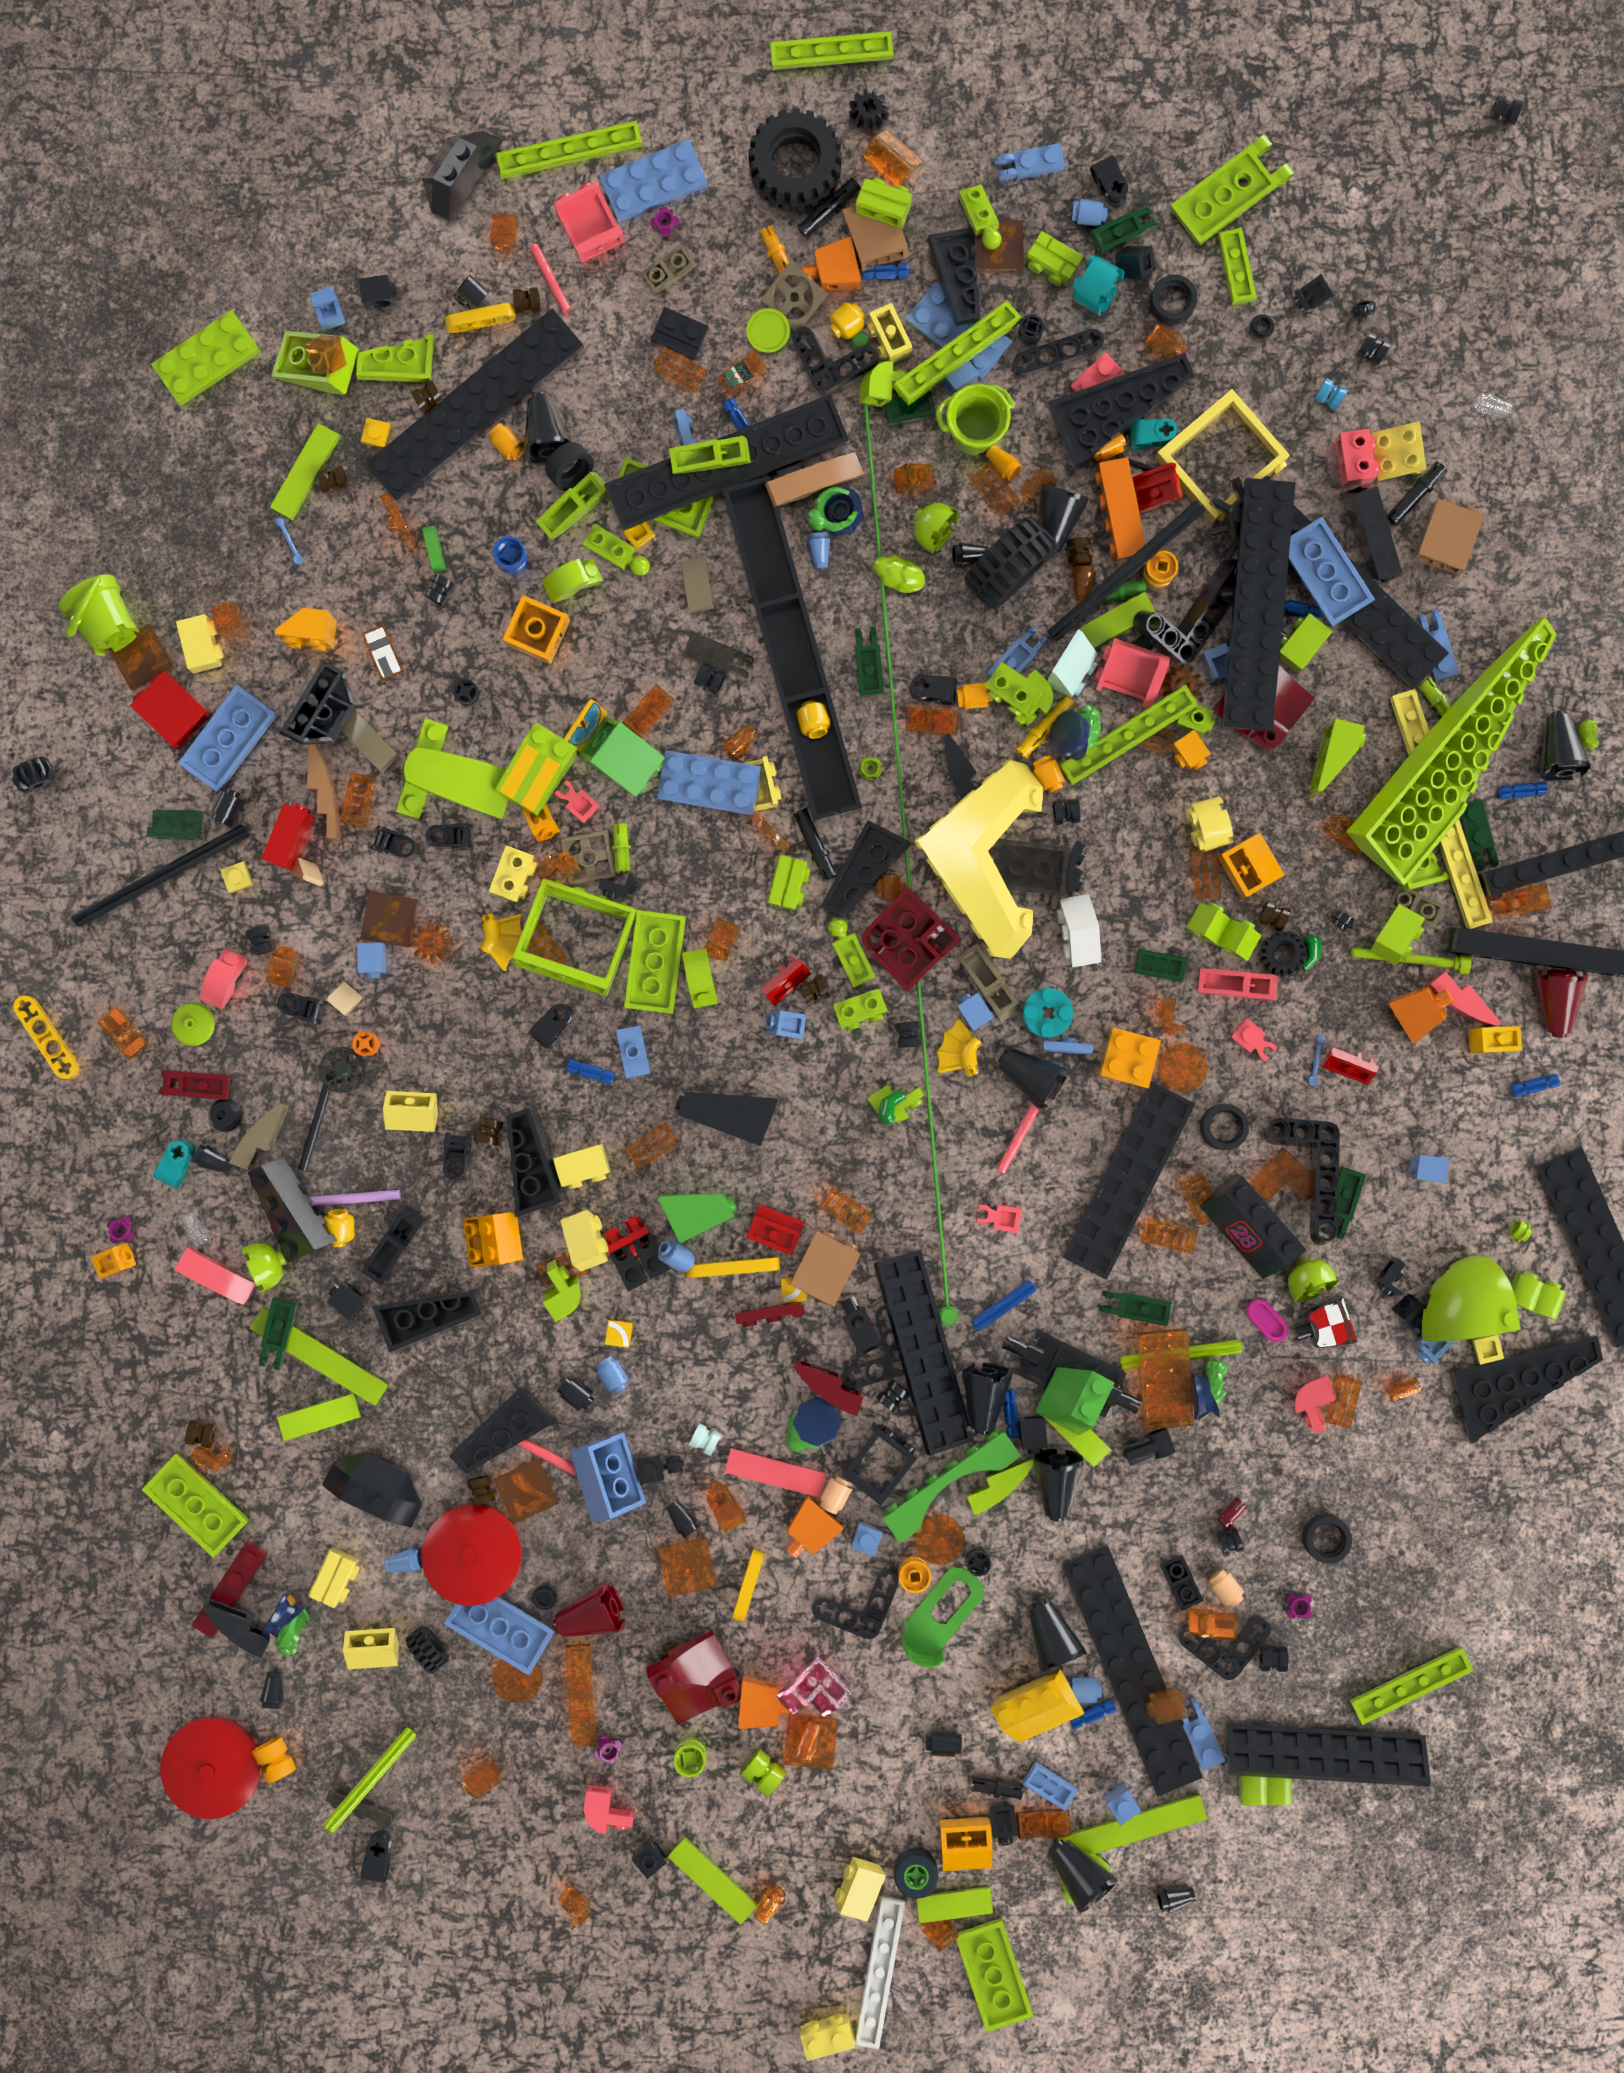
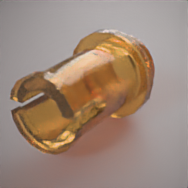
(1403, 1390)

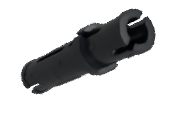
(831, 205)
(1420, 489)
(816, 847)

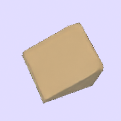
(307, 871)
(344, 998)

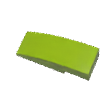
(710, 455)
(573, 505)
(1116, 621)
(318, 1416)
(1087, 1444)
(999, 1485)

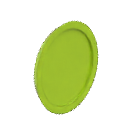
(768, 330)
(192, 1024)

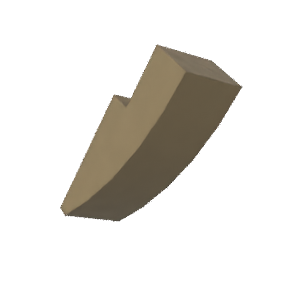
(369, 742)
(989, 982)
(259, 1136)

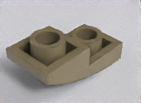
(669, 269)
(697, 585)
(1417, 903)

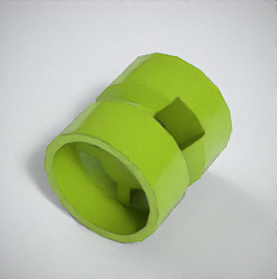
(690, 1756)
(762, 1772)

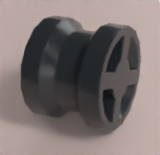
(463, 688)
(1230, 1542)

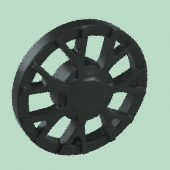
(342, 1069)

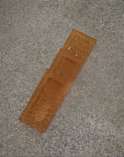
(581, 1695)

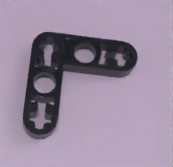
(831, 370)
(885, 1361)
(868, 1613)
(1230, 1654)

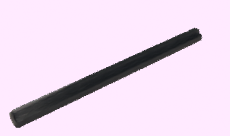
(1126, 570)
(160, 875)

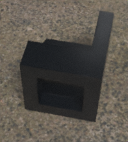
(1135, 261)

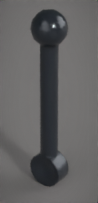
(1135, 463)

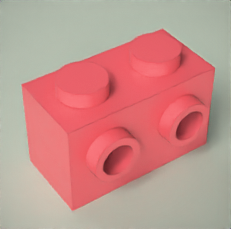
(1356, 457)

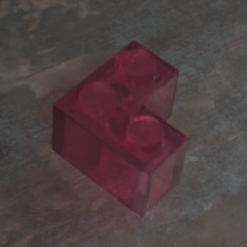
(814, 1684)

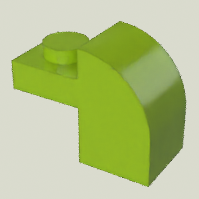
(878, 384)
(570, 578)
(1044, 703)
(699, 978)
(912, 1101)
(565, 1295)

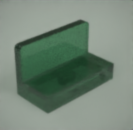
(176, 825)

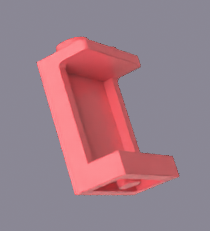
(588, 221)
(1132, 671)

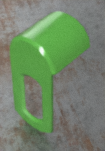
(924, 1636)

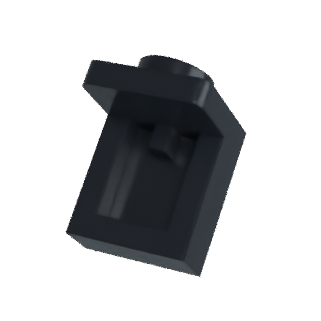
(1313, 294)
(613, 889)
(1411, 1312)

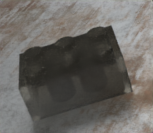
(1032, 867)

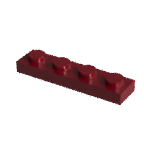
(233, 1584)

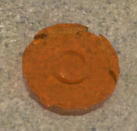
(770, 830)
(1182, 1067)
(940, 1539)
(516, 1685)

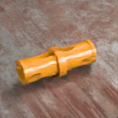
(775, 249)

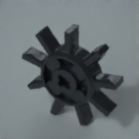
(1233, 519)

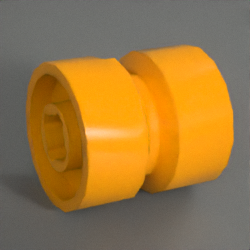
(1160, 570)
(914, 1574)
(274, 1760)

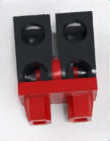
(635, 1246)

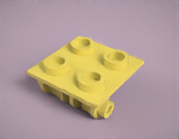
(1399, 451)

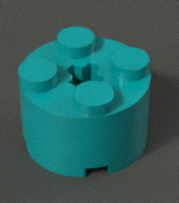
(1097, 285)
(1061, 1013)

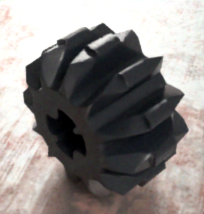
(862, 103)
(33, 774)

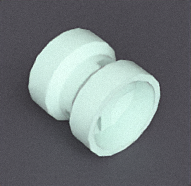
(704, 1439)

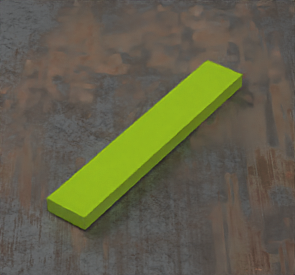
(568, 149)
(957, 353)
(1130, 734)
(329, 1362)
(1142, 1826)

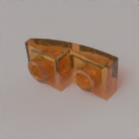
(648, 711)
(932, 721)
(1043, 1822)

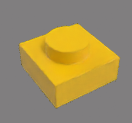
(376, 433)

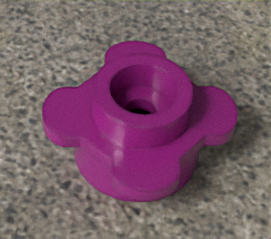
(664, 214)
(115, 1235)
(1304, 1611)
(607, 1756)

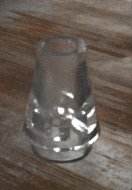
(1491, 405)
(196, 1232)

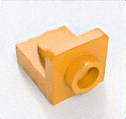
(543, 825)
(113, 1260)

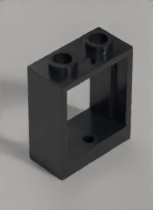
(864, 1484)

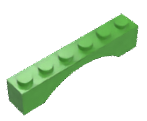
(993, 1454)

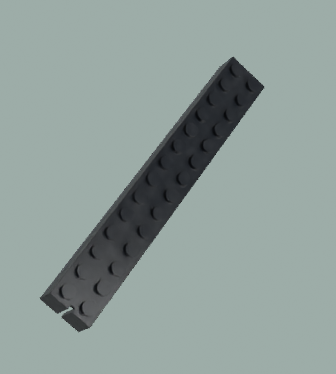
(790, 646)

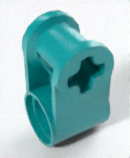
(1148, 433)
(172, 1166)

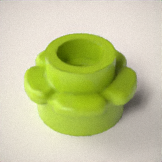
(874, 763)
(1520, 1231)

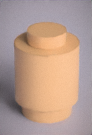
(835, 1494)
(1226, 1588)

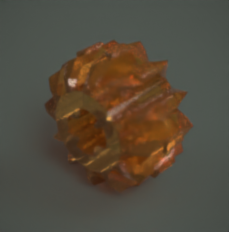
(1179, 675)
(433, 952)

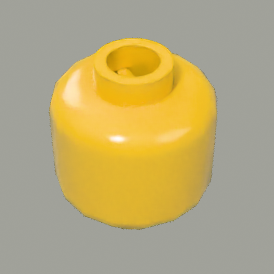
(847, 321)
(813, 719)
(341, 1225)

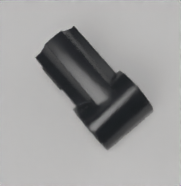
(1156, 1445)

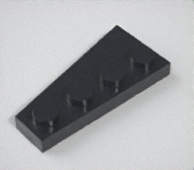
(956, 267)
(866, 863)
(506, 1427)

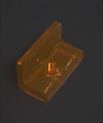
(892, 157)

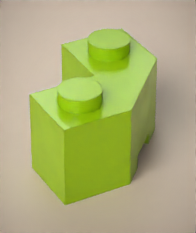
(1233, 936)

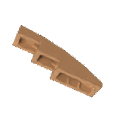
(814, 479)
(320, 781)

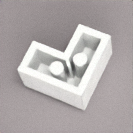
(1080, 930)

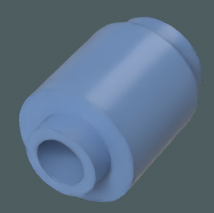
(1089, 212)
(676, 1255)
(612, 1375)
(1086, 1689)

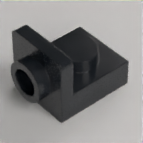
(1391, 1272)
(1003, 1825)

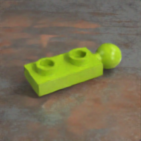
(981, 215)
(615, 550)
(850, 953)

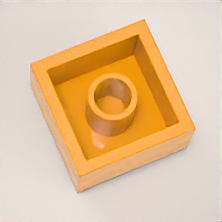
(536, 629)
(1129, 1058)

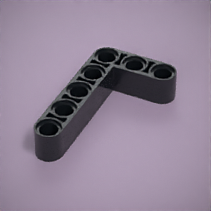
(1196, 618)
(1319, 1169)

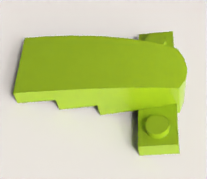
(447, 777)

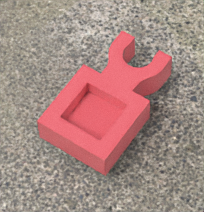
(579, 803)
(1250, 1038)
(1004, 1218)

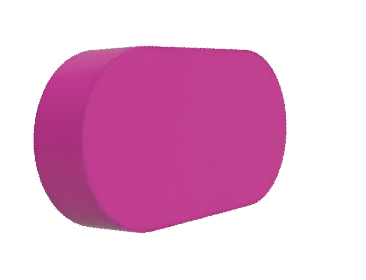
(1267, 1320)

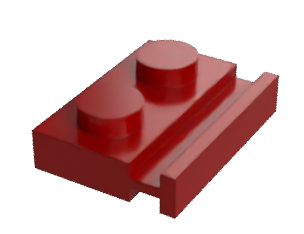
(1157, 487)
(775, 1229)

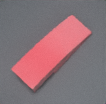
(1238, 984)
(1466, 1000)
(215, 1275)

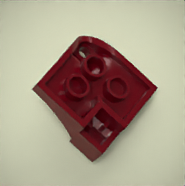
(1289, 706)
(909, 939)
(695, 1678)

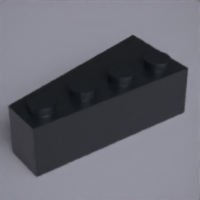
(532, 1163)
(289, 1210)
(423, 1319)

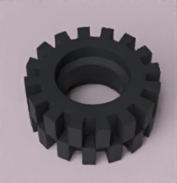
(1273, 943)
(427, 1649)

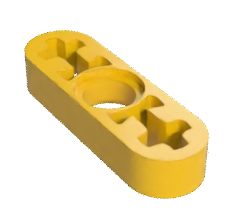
(480, 317)
(748, 1585)

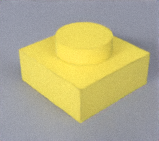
(237, 877)
(1487, 1349)

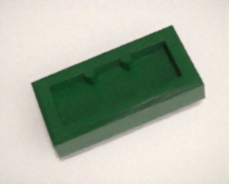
(899, 412)
(1160, 965)

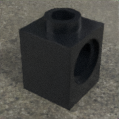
(377, 292)
(347, 1300)
(1033, 1433)
(650, 1857)

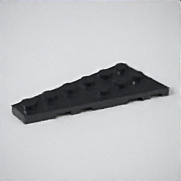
(1104, 411)
(1509, 1386)

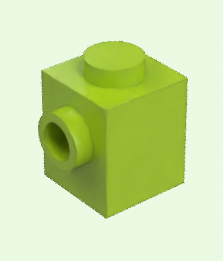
(1198, 720)

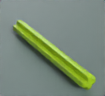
(1195, 1352)
(369, 1780)

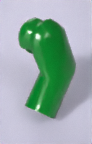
(1313, 951)
(888, 1105)

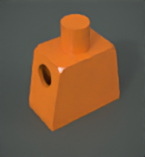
(835, 267)
(1421, 1011)
(812, 1528)
(759, 1704)

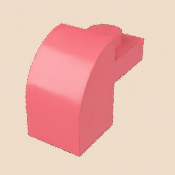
(221, 978)
(1310, 1397)
(598, 1810)

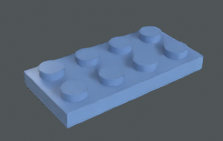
(653, 180)
(934, 321)
(1327, 572)
(227, 738)
(709, 782)
(503, 1631)

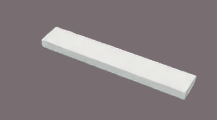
(879, 1971)

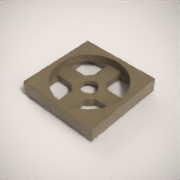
(818, 295)
(606, 854)

